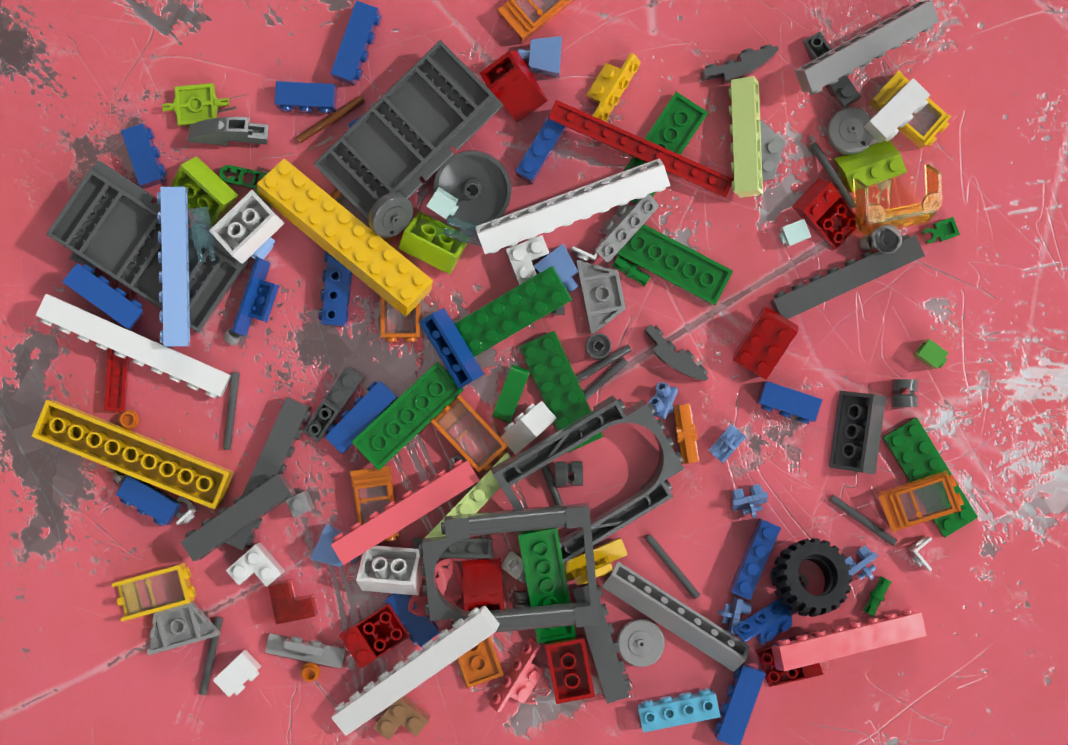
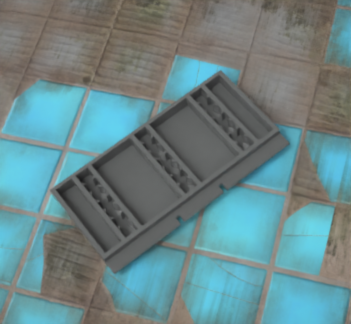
(409, 130)
(117, 231)

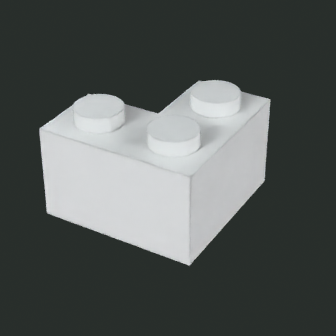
(524, 254)
(527, 426)
(256, 561)

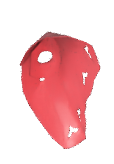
(449, 583)

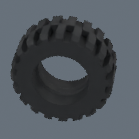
(834, 570)

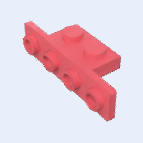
(520, 678)

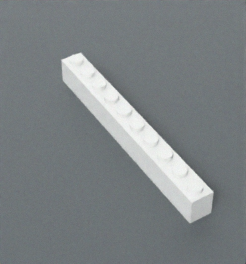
(573, 206)
(133, 345)
(415, 670)

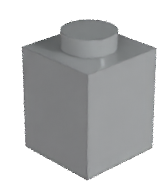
(300, 503)

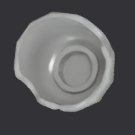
(886, 238)

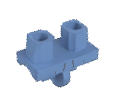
(663, 400)
(726, 443)
(740, 501)
(866, 557)
(738, 606)

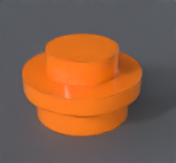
(129, 419)
(310, 671)

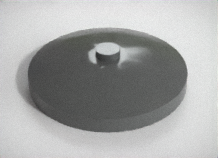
(478, 184)

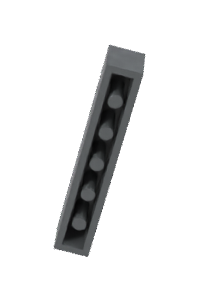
(237, 517)
(604, 650)

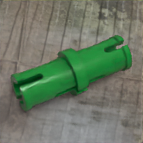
(631, 271)
(877, 596)

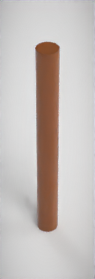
(330, 119)

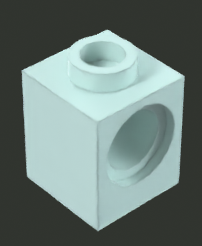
(443, 203)
(794, 233)

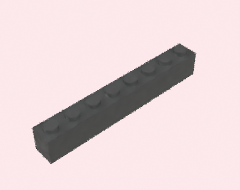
(845, 279)
(274, 456)

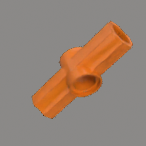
(686, 433)

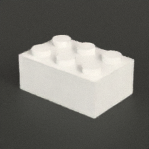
(897, 111)
(246, 226)
(391, 570)

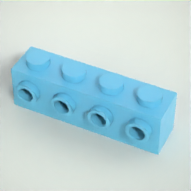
(678, 710)

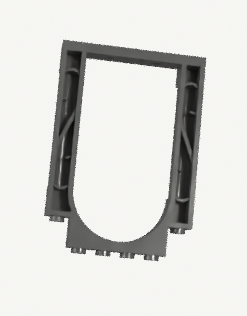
(604, 415)
(514, 619)

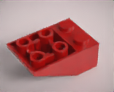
(514, 85)
(826, 213)
(483, 584)
(374, 635)
(777, 677)

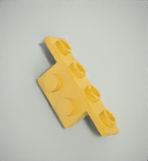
(611, 84)
(603, 555)

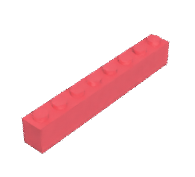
(404, 512)
(848, 640)

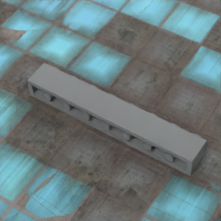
(867, 46)
(676, 616)

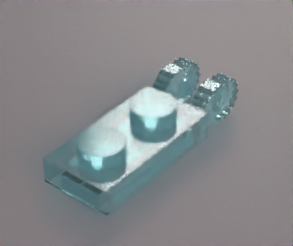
(466, 233)
(201, 235)

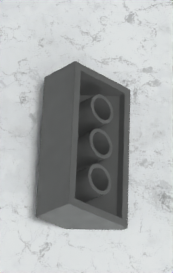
(857, 432)

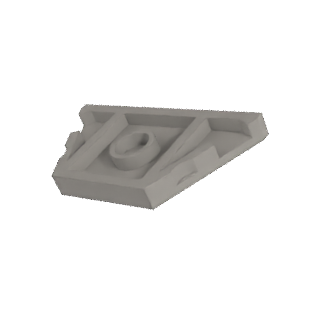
(771, 150)
(601, 294)
(179, 627)

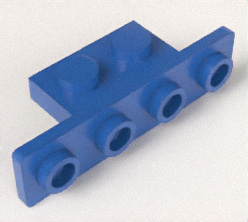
(257, 298)
(765, 623)

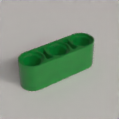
(511, 393)

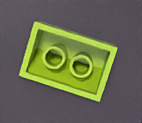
(872, 166)
(205, 189)
(427, 242)

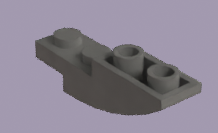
(747, 63)
(843, 89)
(224, 129)
(681, 361)
(333, 404)

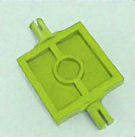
(195, 103)

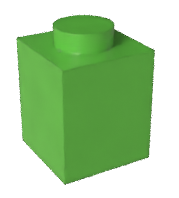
(931, 354)

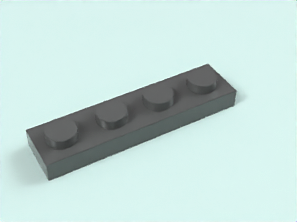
(465, 548)

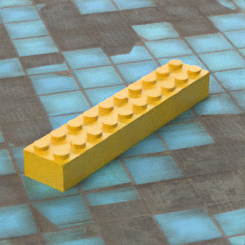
(344, 237)
(132, 454)

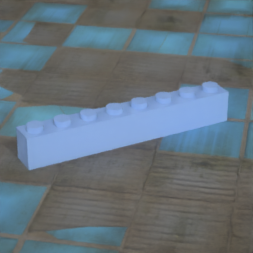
(174, 266)

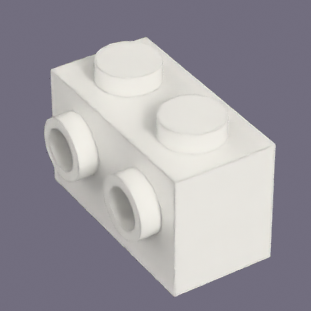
(237, 673)

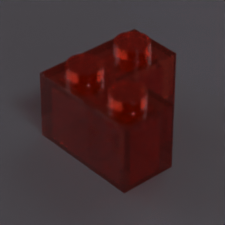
(287, 607)

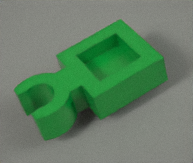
(943, 230)

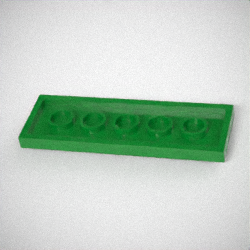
(673, 128)
(676, 264)
(513, 311)
(557, 381)
(407, 416)
(921, 459)
(545, 577)

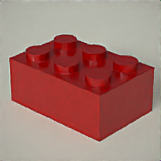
(765, 342)
(569, 669)

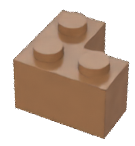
(402, 713)

